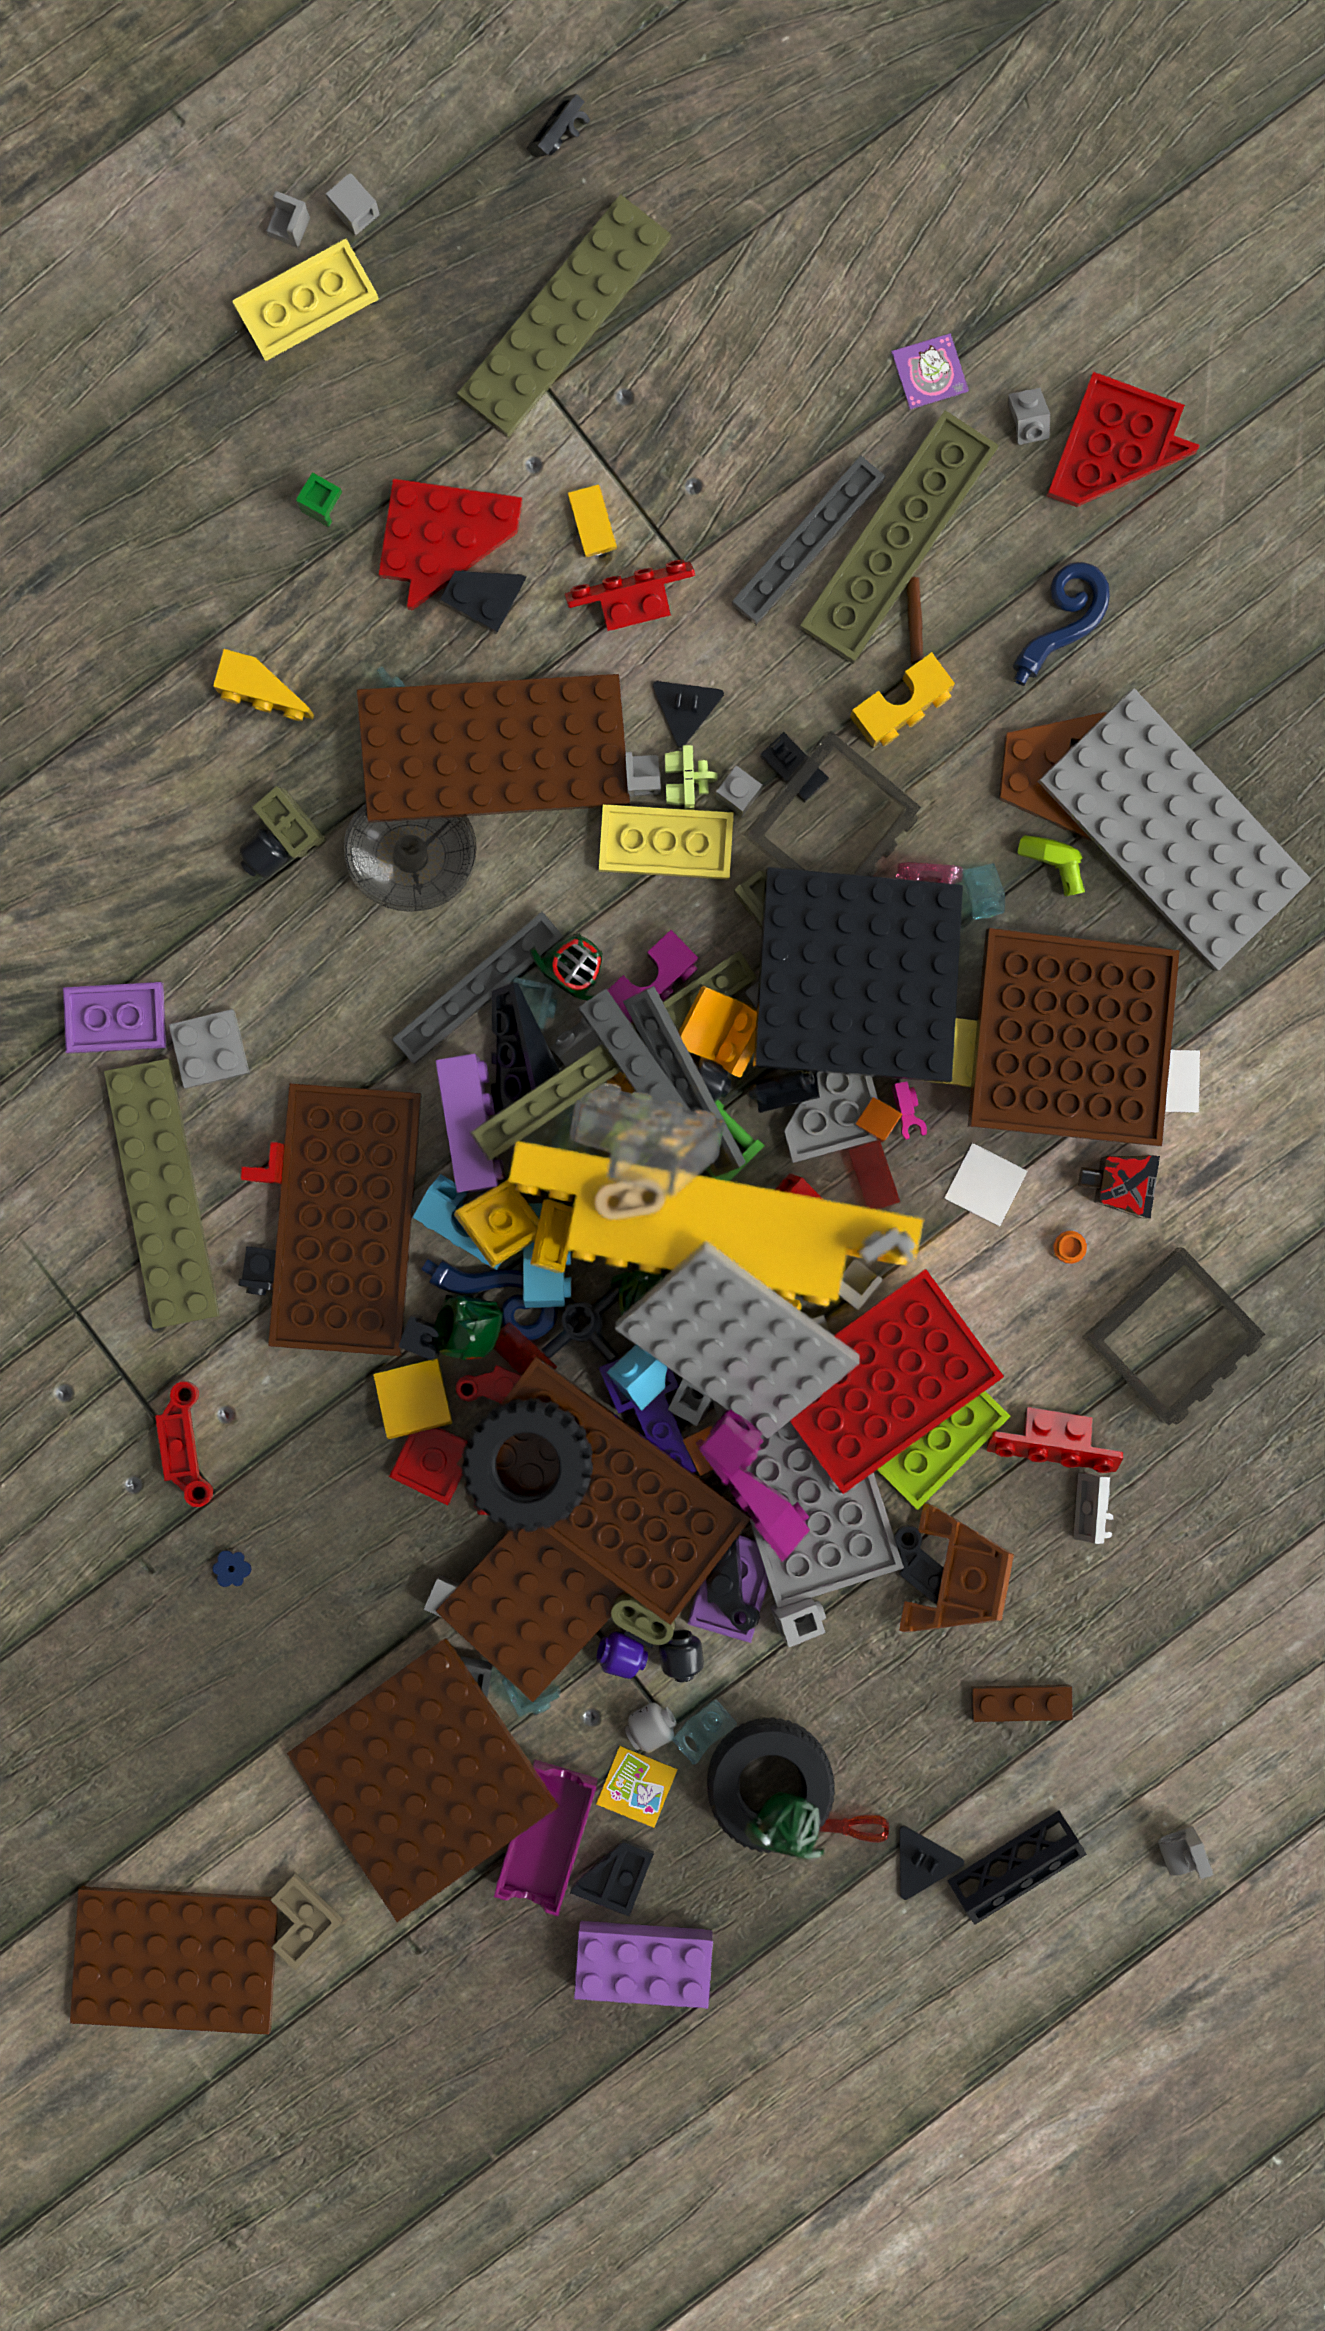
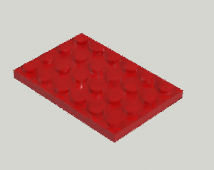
(910, 1377)

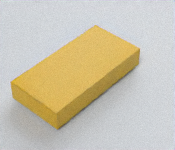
(592, 521)
(552, 1236)

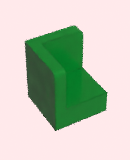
(318, 498)

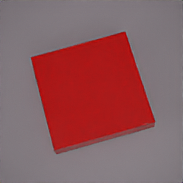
(430, 1463)

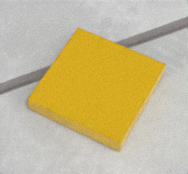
(499, 1222)
(412, 1398)

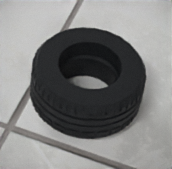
(756, 1740)

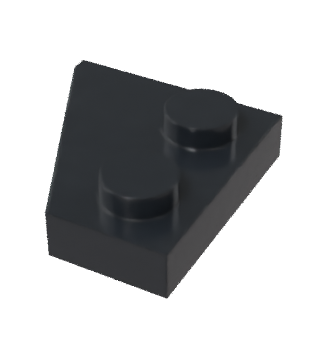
(482, 596)
(616, 1877)

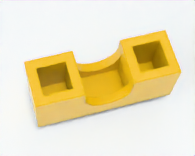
(928, 687)

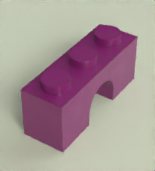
(673, 963)
(733, 1442)

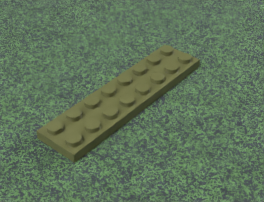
(564, 316)
(899, 536)
(161, 1193)

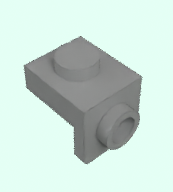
(1030, 415)
(878, 1244)

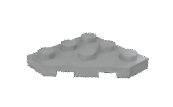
(829, 1121)

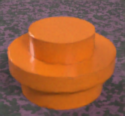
(1070, 1247)

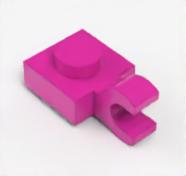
(905, 1101)

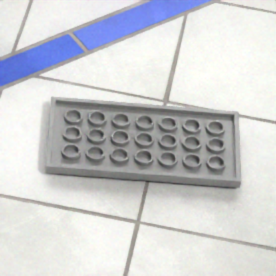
(1174, 830)
(847, 1532)

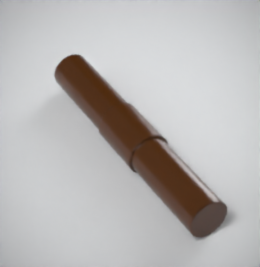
(915, 620)

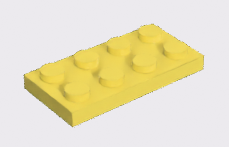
(305, 299)
(666, 842)

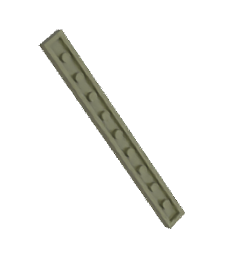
(595, 1066)

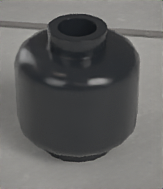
(262, 854)
(714, 1077)
(682, 1656)

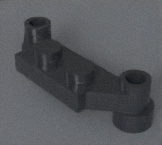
(918, 1566)
(725, 1588)

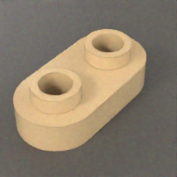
(630, 1201)

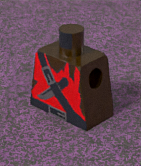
(1123, 1183)

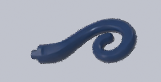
(1036, 651)
(460, 1282)

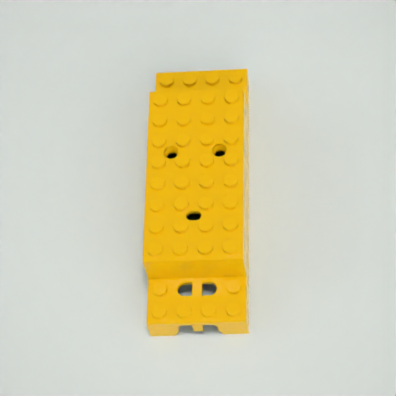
(773, 1235)

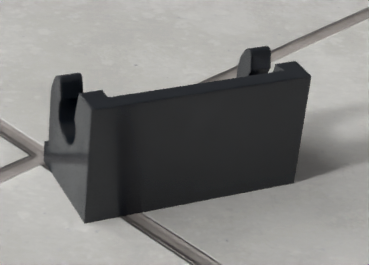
(416, 1338)

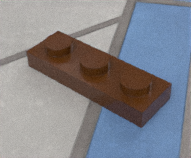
(1021, 1703)

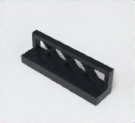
(1024, 1876)

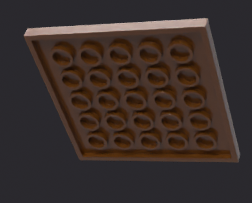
(1073, 1037)
(422, 1780)

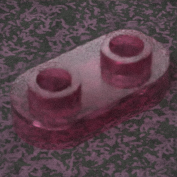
(930, 872)

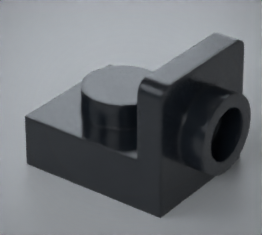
(258, 1270)

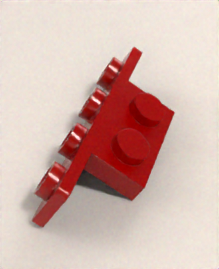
(634, 597)
(1056, 1439)

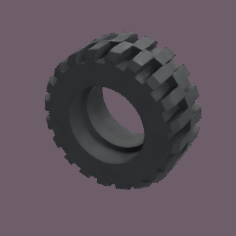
(495, 1497)

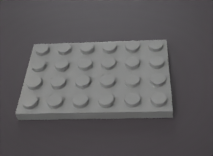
(737, 1340)

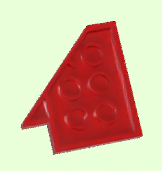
(1117, 440)
(441, 532)

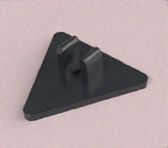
(686, 707)
(923, 1862)

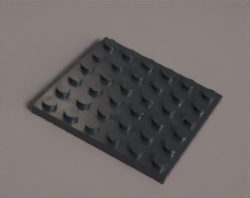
(858, 975)

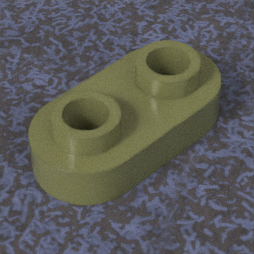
(641, 1621)

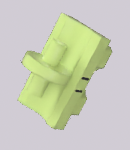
(683, 763)

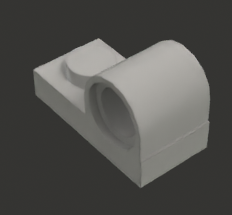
(1185, 1853)

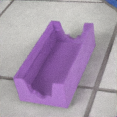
(464, 1110)
(643, 1964)

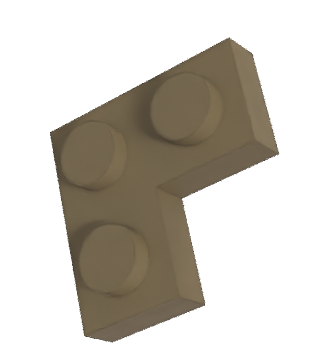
(311, 1920)

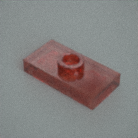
(874, 1175)
(518, 1349)

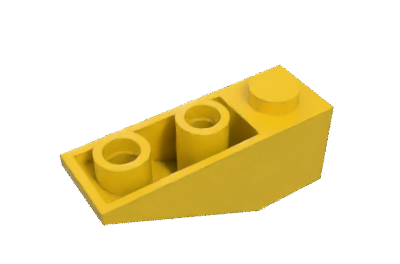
(249, 680)

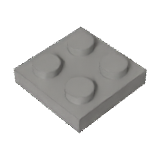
(209, 1049)

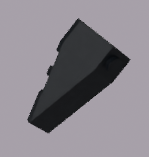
(521, 1050)

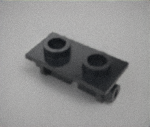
(785, 1090)

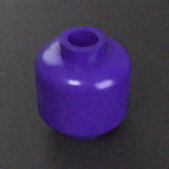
(621, 1655)

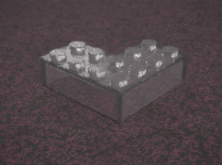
(648, 1140)

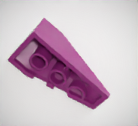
(771, 1511)

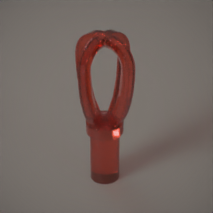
(844, 1827)

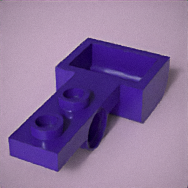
(655, 1418)

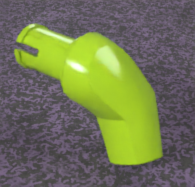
(1058, 855)

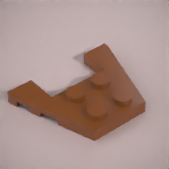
(1029, 756)
(972, 1578)

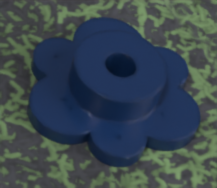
(225, 1575)

